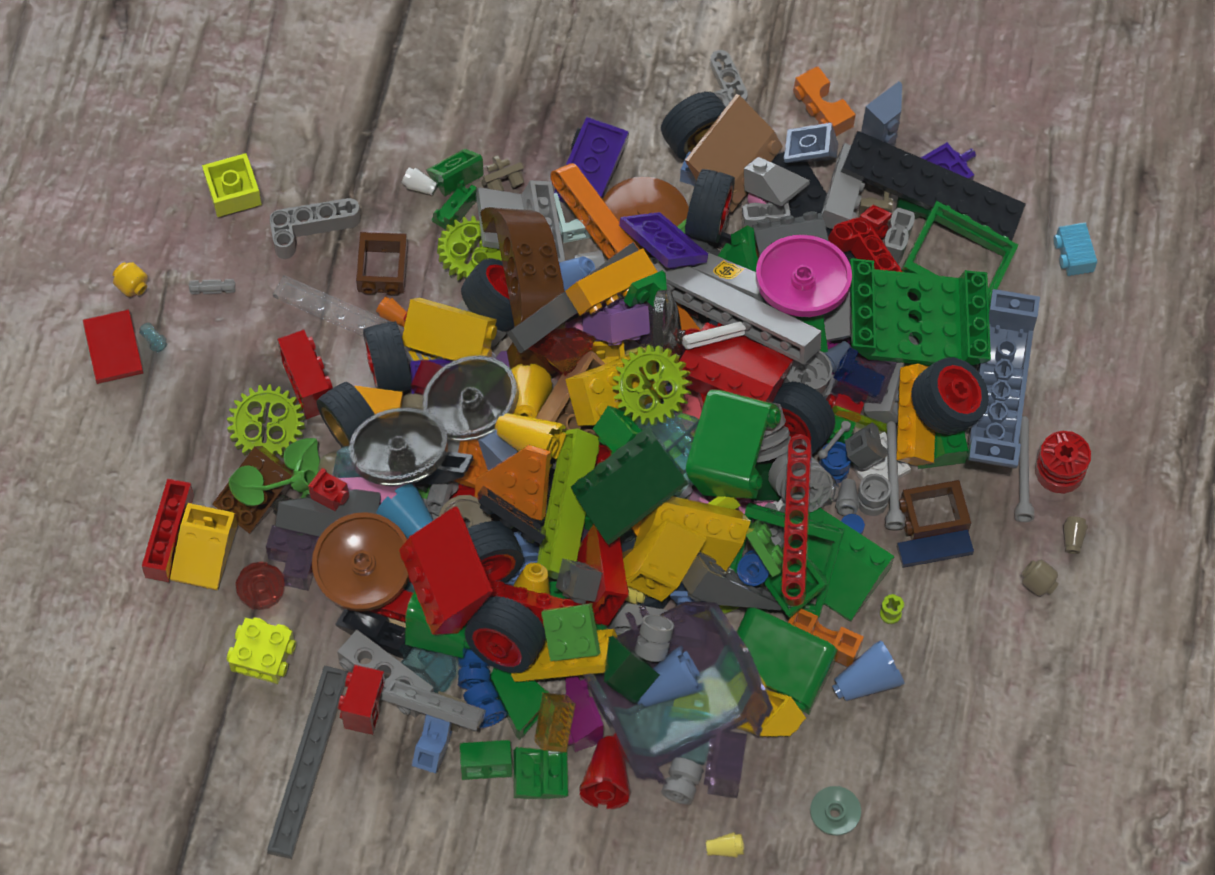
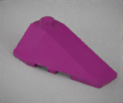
(586, 722)

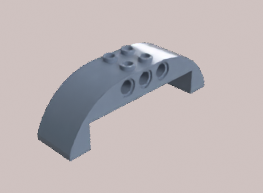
(997, 433)

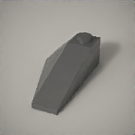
(313, 518)
(713, 584)

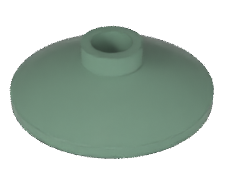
(836, 799)

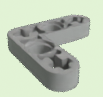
(727, 89)

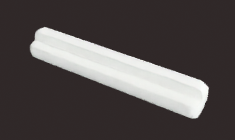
(713, 335)

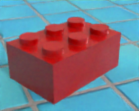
(304, 370)

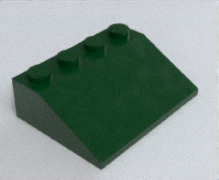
(629, 485)

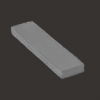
(434, 704)

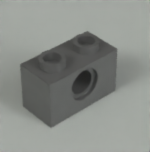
(578, 581)

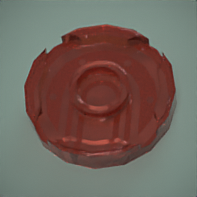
(260, 585)

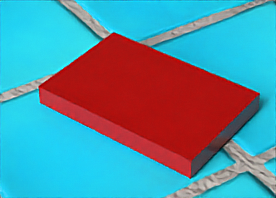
(112, 346)

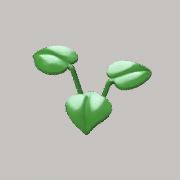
(299, 456)

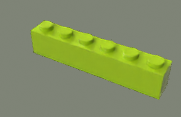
(564, 512)

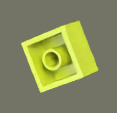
(231, 185)

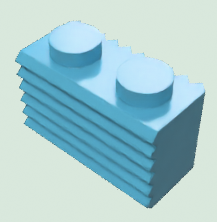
(1076, 249)

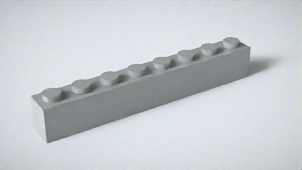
(730, 306)

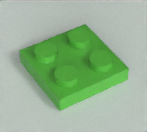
(771, 555)
(571, 632)

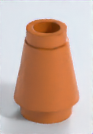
(391, 311)

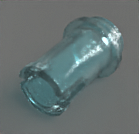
(156, 341)

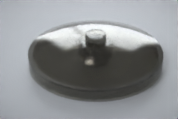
(667, 325)
(471, 396)
(398, 446)

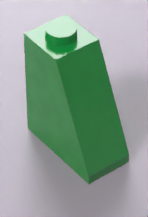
(519, 699)

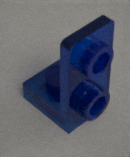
(857, 375)

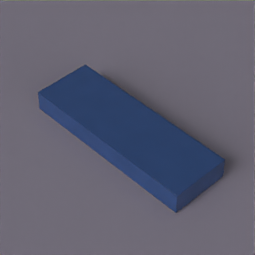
(935, 548)

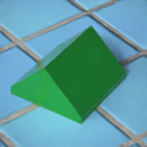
(461, 166)
(815, 583)

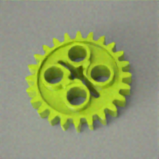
(455, 241)
(634, 398)
(244, 422)

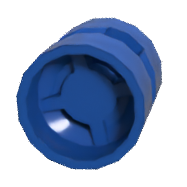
(837, 462)
(752, 569)
(472, 670)
(485, 697)

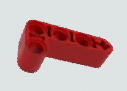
(864, 243)

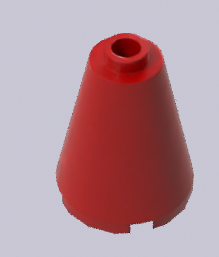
(606, 776)

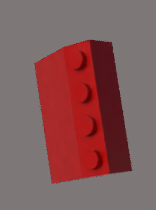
(736, 367)
(446, 572)

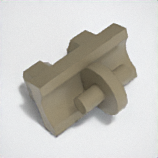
(512, 173)

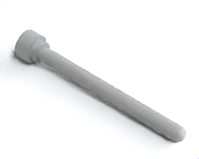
(1024, 511)
(894, 519)

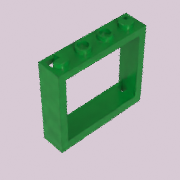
(967, 227)
(815, 528)

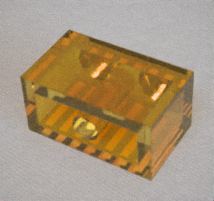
(554, 722)

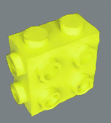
(261, 650)

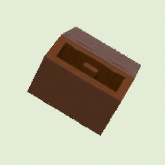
(273, 471)

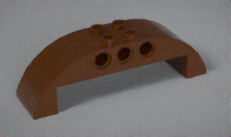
(528, 265)

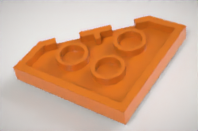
(521, 480)

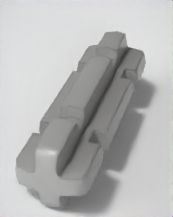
(211, 286)

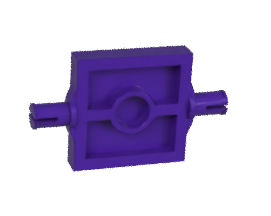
(952, 160)

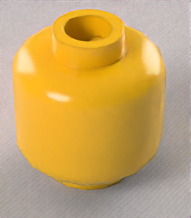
(130, 279)

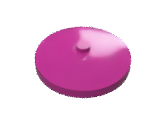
(803, 275)

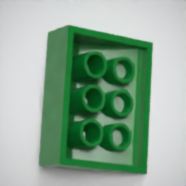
(857, 568)

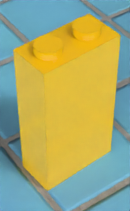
(447, 330)

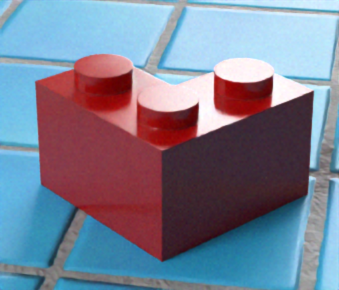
(361, 701)

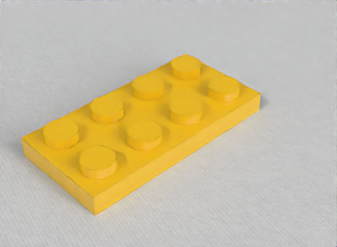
(544, 668)

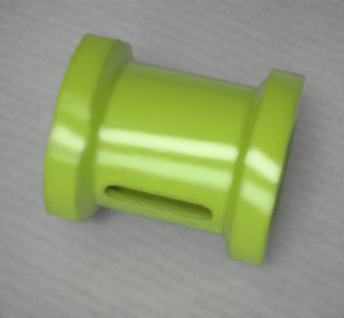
(888, 614)

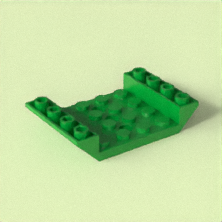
(949, 311)

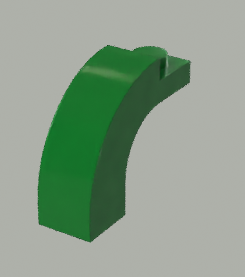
(743, 248)

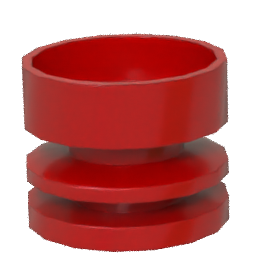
(1063, 462)

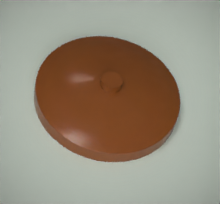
(646, 196)
(360, 562)

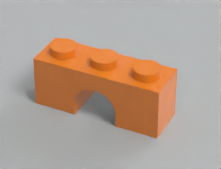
(811, 88)
(846, 641)

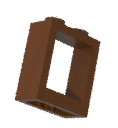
(382, 243)
(958, 505)

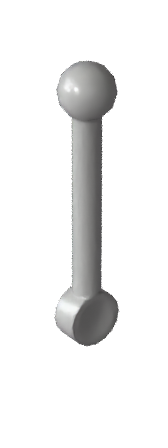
(845, 426)

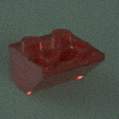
(563, 348)

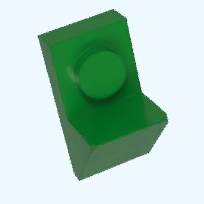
(646, 289)

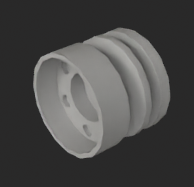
(814, 372)
(775, 440)
(820, 486)

